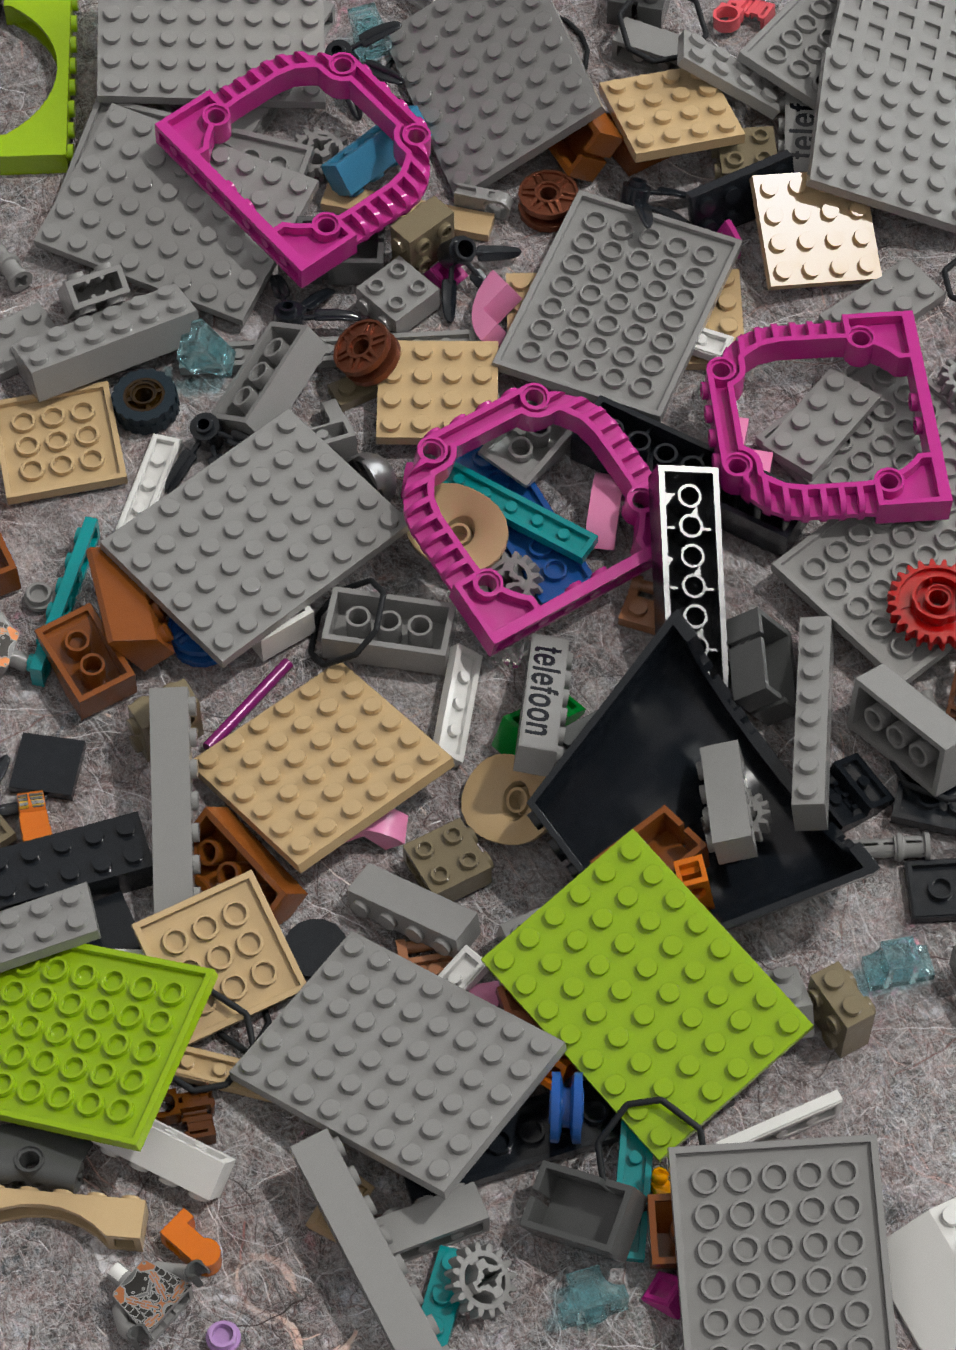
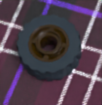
(145, 401)

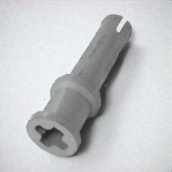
(11, 269)
(899, 847)

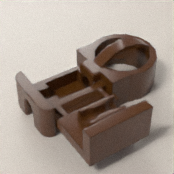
(194, 1112)

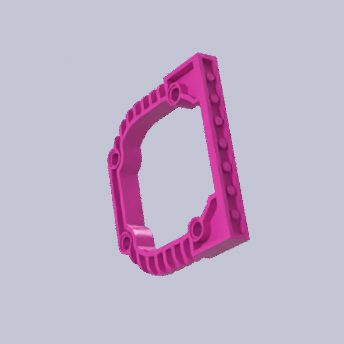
(312, 248)
(879, 338)
(505, 615)

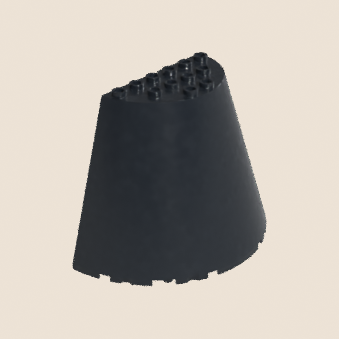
(644, 756)

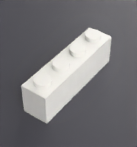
(178, 1161)

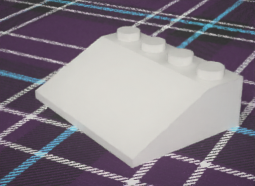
(925, 1276)

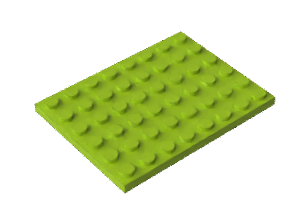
(647, 993)
(95, 1040)

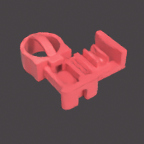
(737, 9)

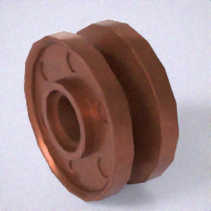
(546, 199)
(366, 352)

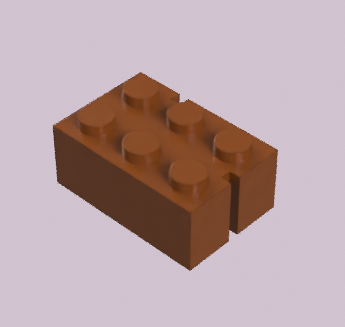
(585, 149)
(667, 838)

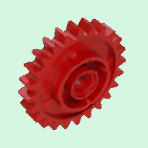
(913, 601)

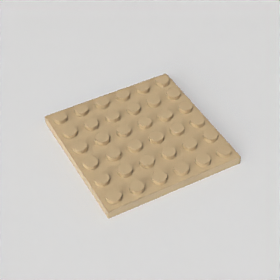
(321, 765)

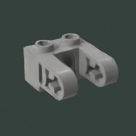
(337, 429)

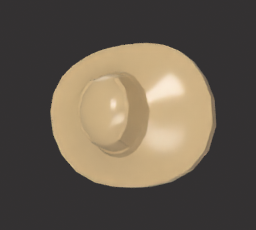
(474, 521)
(497, 800)

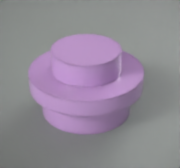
(223, 1336)

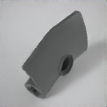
(56, 1155)

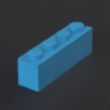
(362, 161)

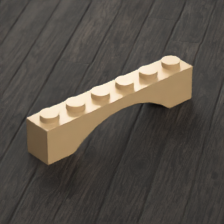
(113, 1220)

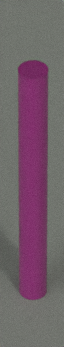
(249, 703)

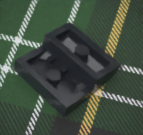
(855, 793)

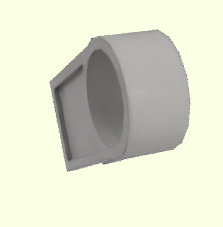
(481, 199)

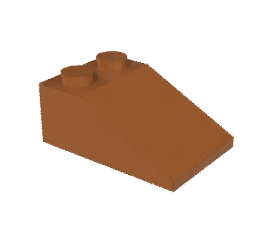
(85, 663)

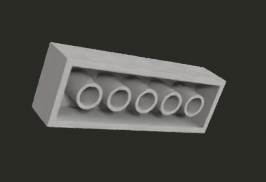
(104, 342)

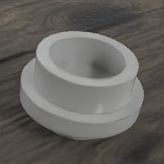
(39, 596)

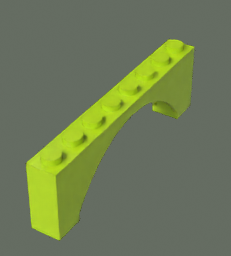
(43, 140)

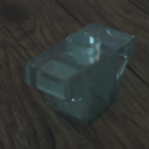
(362, 19)
(205, 351)
(897, 964)
(590, 1298)

